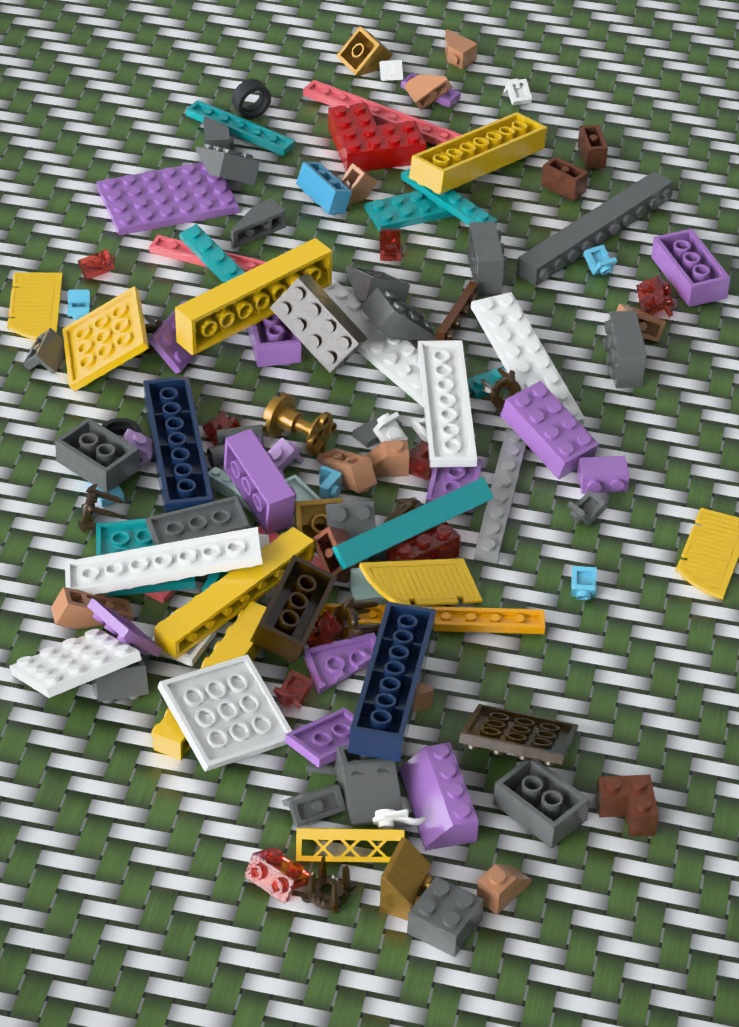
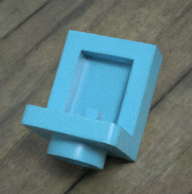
(599, 260)
(78, 303)
(330, 483)
(583, 582)

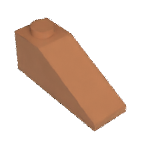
(355, 469)
(72, 611)

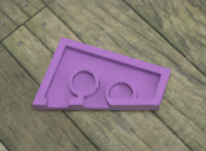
(339, 660)

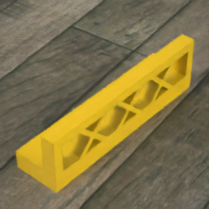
(346, 834)

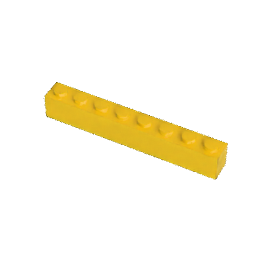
(230, 595)
(236, 643)

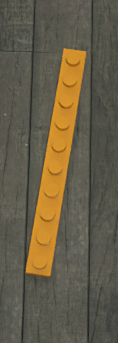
(469, 619)

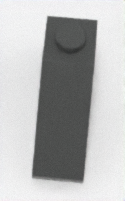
(258, 222)

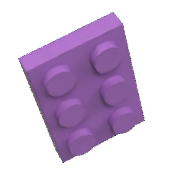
(165, 344)
(451, 478)
(124, 627)
(321, 737)

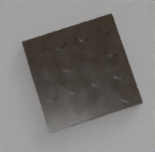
(519, 734)

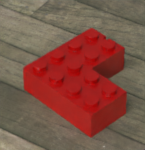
(370, 144)

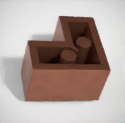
(629, 798)

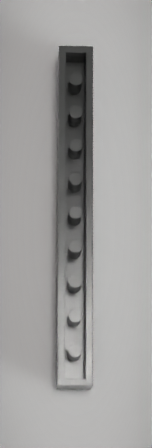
(594, 228)

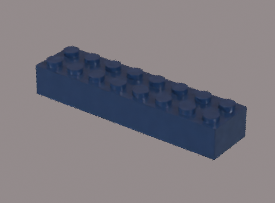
(176, 443)
(392, 682)

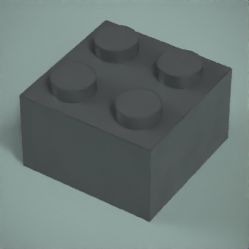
(445, 916)

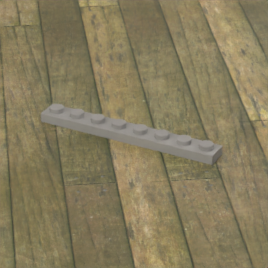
(503, 490)

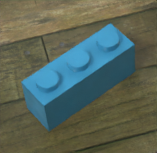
(324, 188)

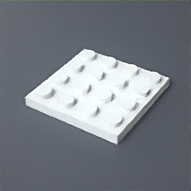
(74, 662)
(225, 712)

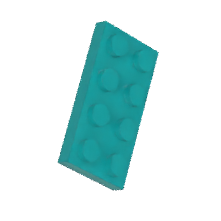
(404, 211)

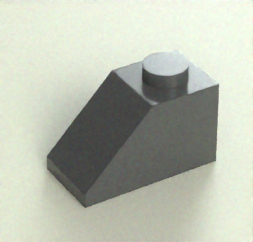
(217, 134)

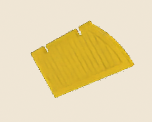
(34, 303)
(711, 552)
(423, 581)

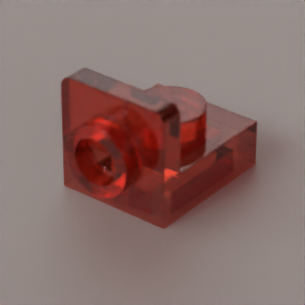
(390, 244)

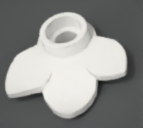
(389, 818)

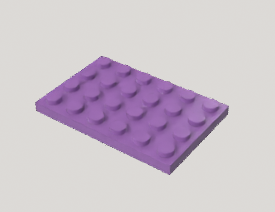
(165, 198)

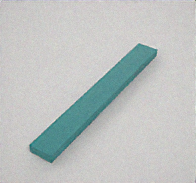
(412, 523)

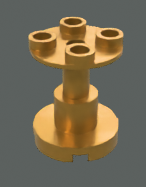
(282, 417)

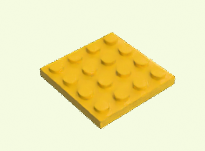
(104, 339)

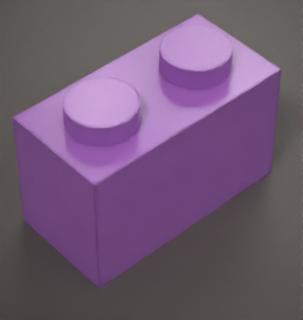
(603, 474)

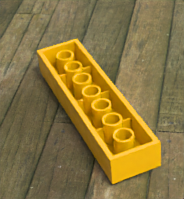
(477, 152)
(248, 296)

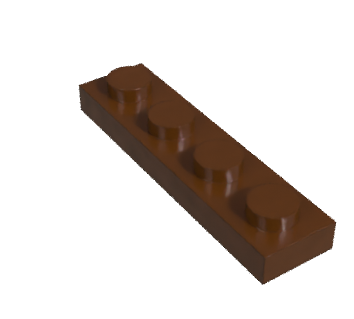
(459, 310)

